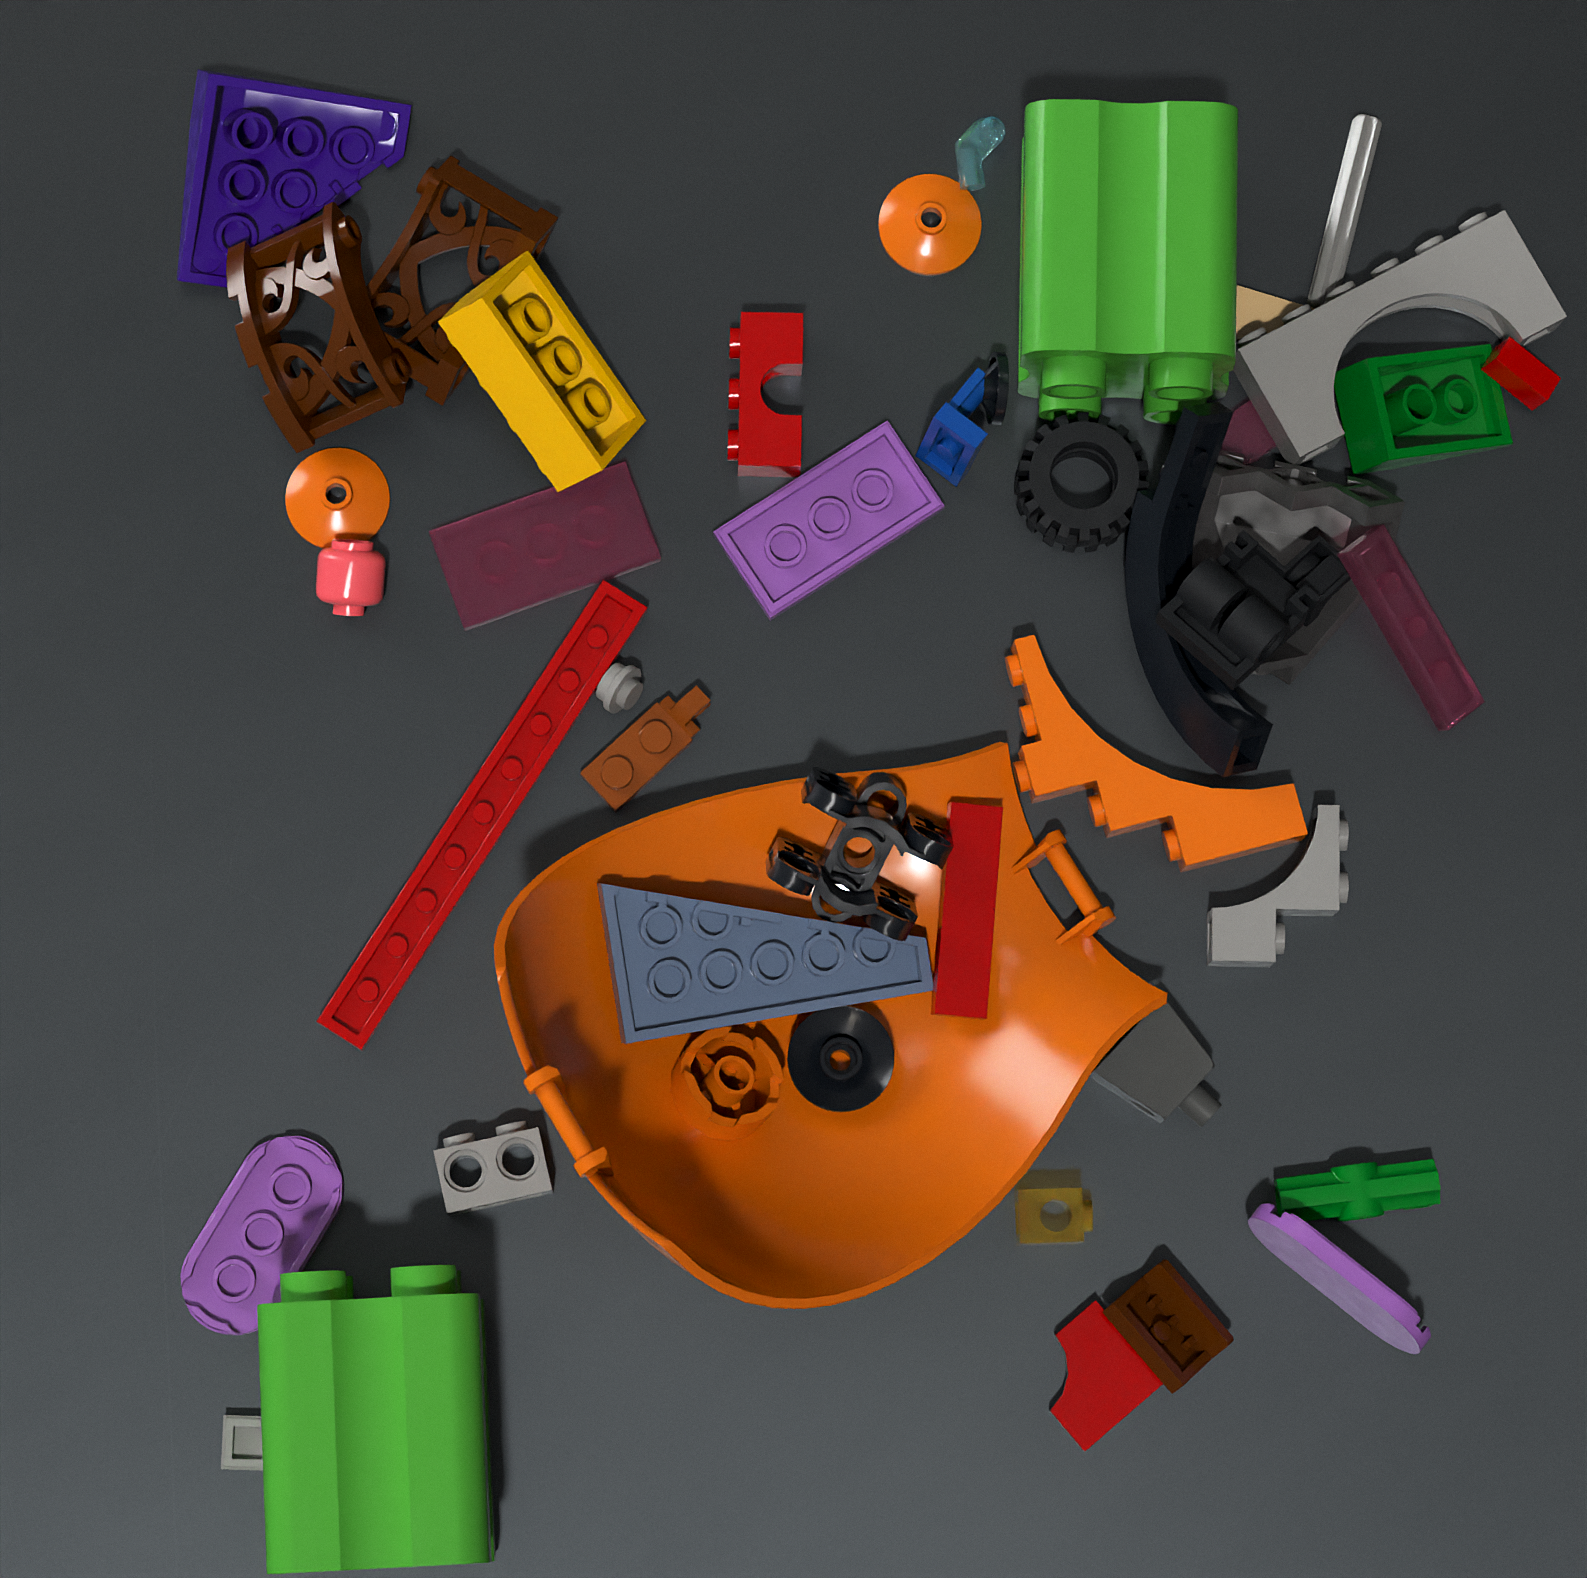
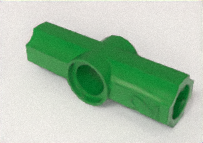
(1359, 1191)

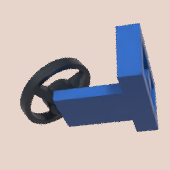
(953, 438)

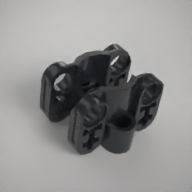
(817, 873)

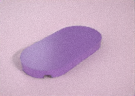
(260, 1229)
(1340, 1278)

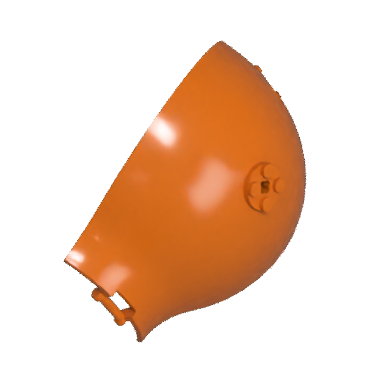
(705, 1129)

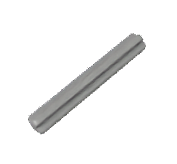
(1345, 208)

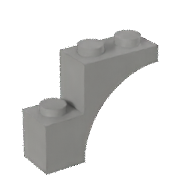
(1249, 932)

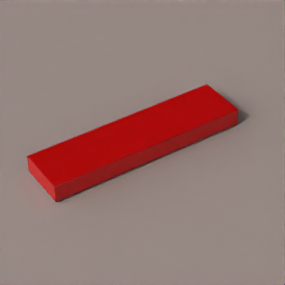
(967, 912)

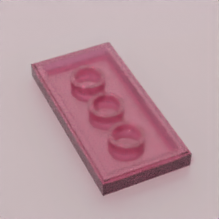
(544, 546)

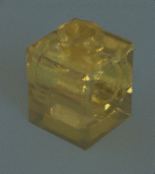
(1029, 1225)

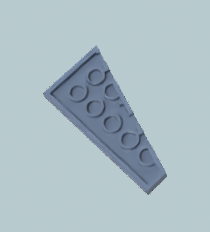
(719, 965)

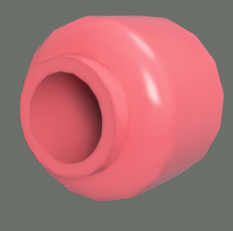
(350, 576)

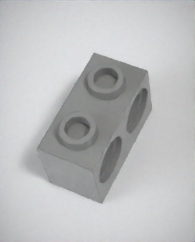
(495, 1184)

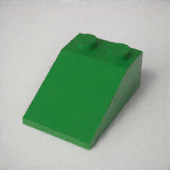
(1420, 408)

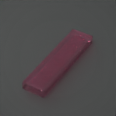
(1411, 627)

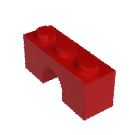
(766, 348)

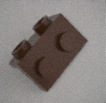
(1168, 1325)

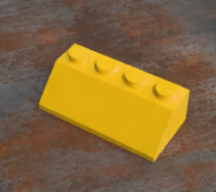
(543, 372)

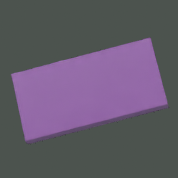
(828, 520)

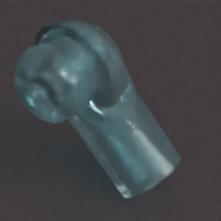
(974, 147)

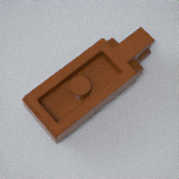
(645, 749)

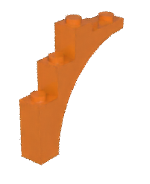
(1070, 757)

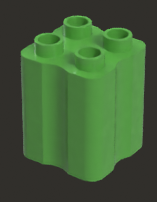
(1127, 255)
(375, 1424)

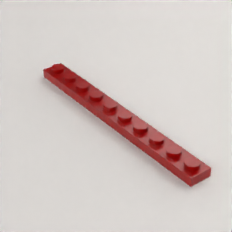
(482, 816)

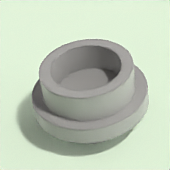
(620, 687)

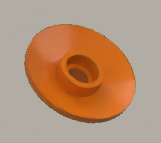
(925, 248)
(356, 517)

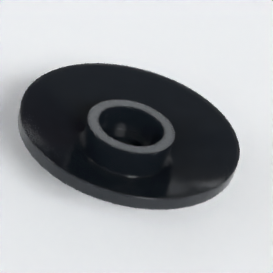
(844, 1031)

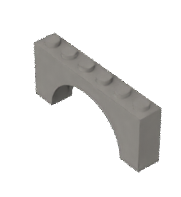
(1474, 273)

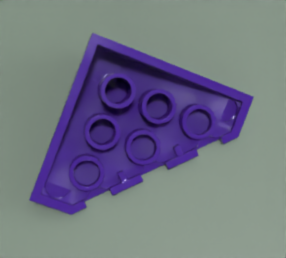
(271, 160)

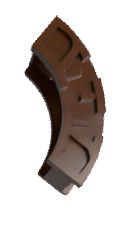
(453, 234)
(256, 278)

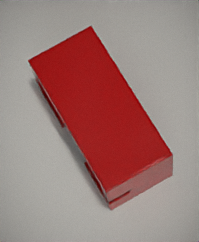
(1521, 373)

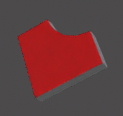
(1102, 1377)

